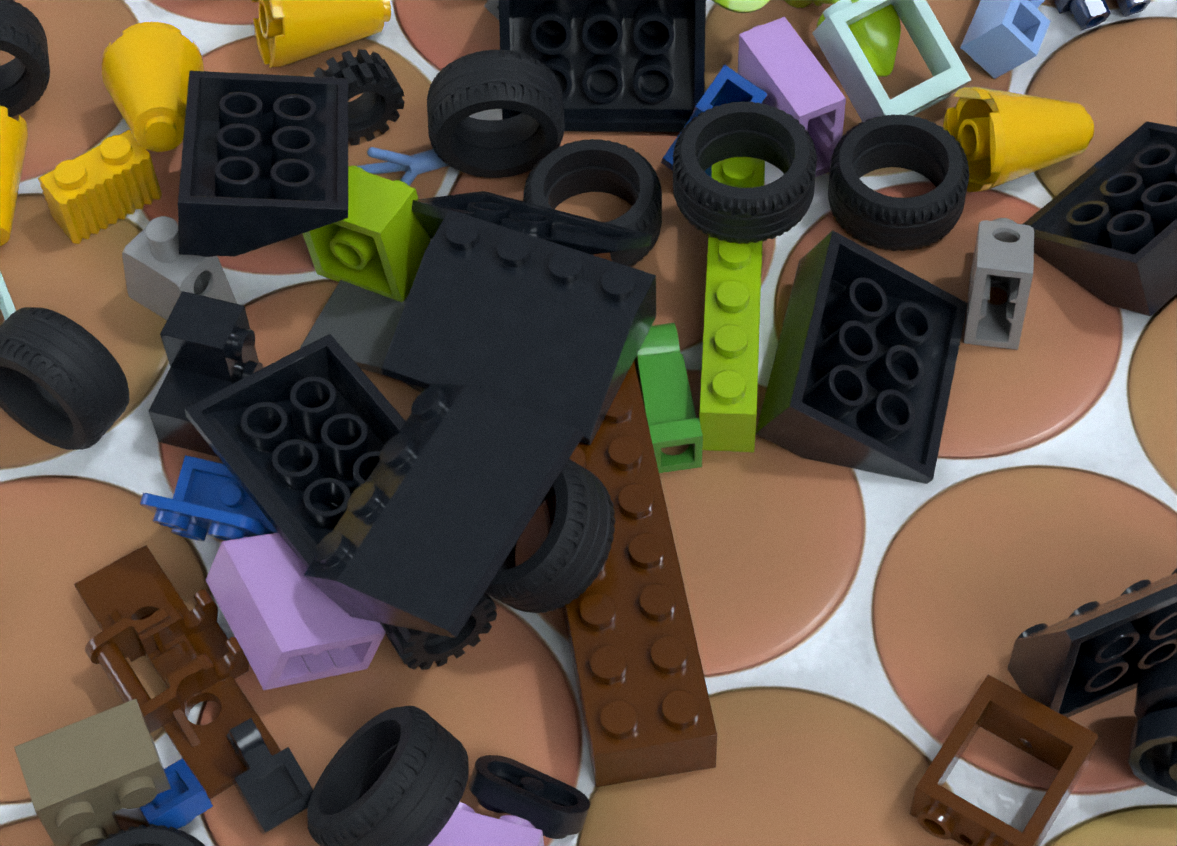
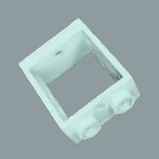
(859, 77)

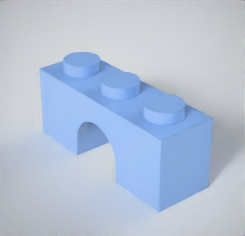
(1005, 34)

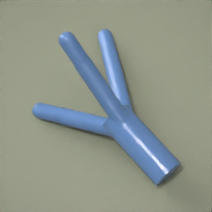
(397, 162)

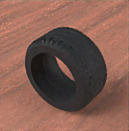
(28, 74)
(495, 82)
(744, 131)
(905, 144)
(607, 169)
(59, 379)
(571, 552)
(390, 783)

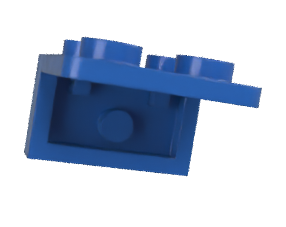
(208, 502)

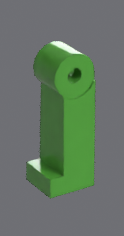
(668, 399)

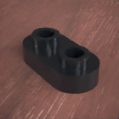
(527, 793)

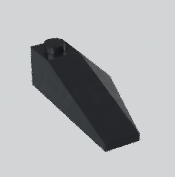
(535, 220)

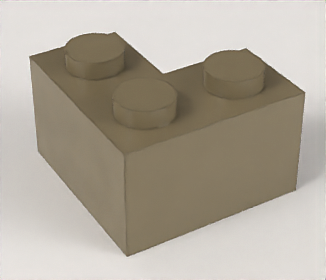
(91, 772)

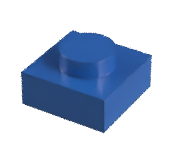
(181, 802)

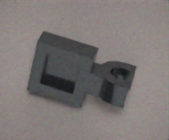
(273, 784)

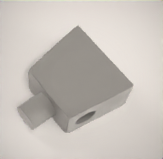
(1006, 261)
(159, 274)

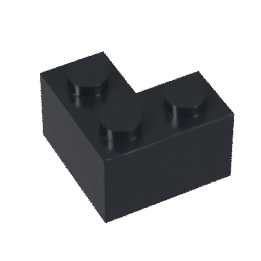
(206, 351)

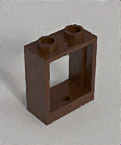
(1025, 725)

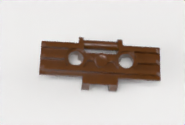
(186, 652)

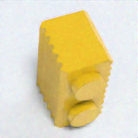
(100, 186)

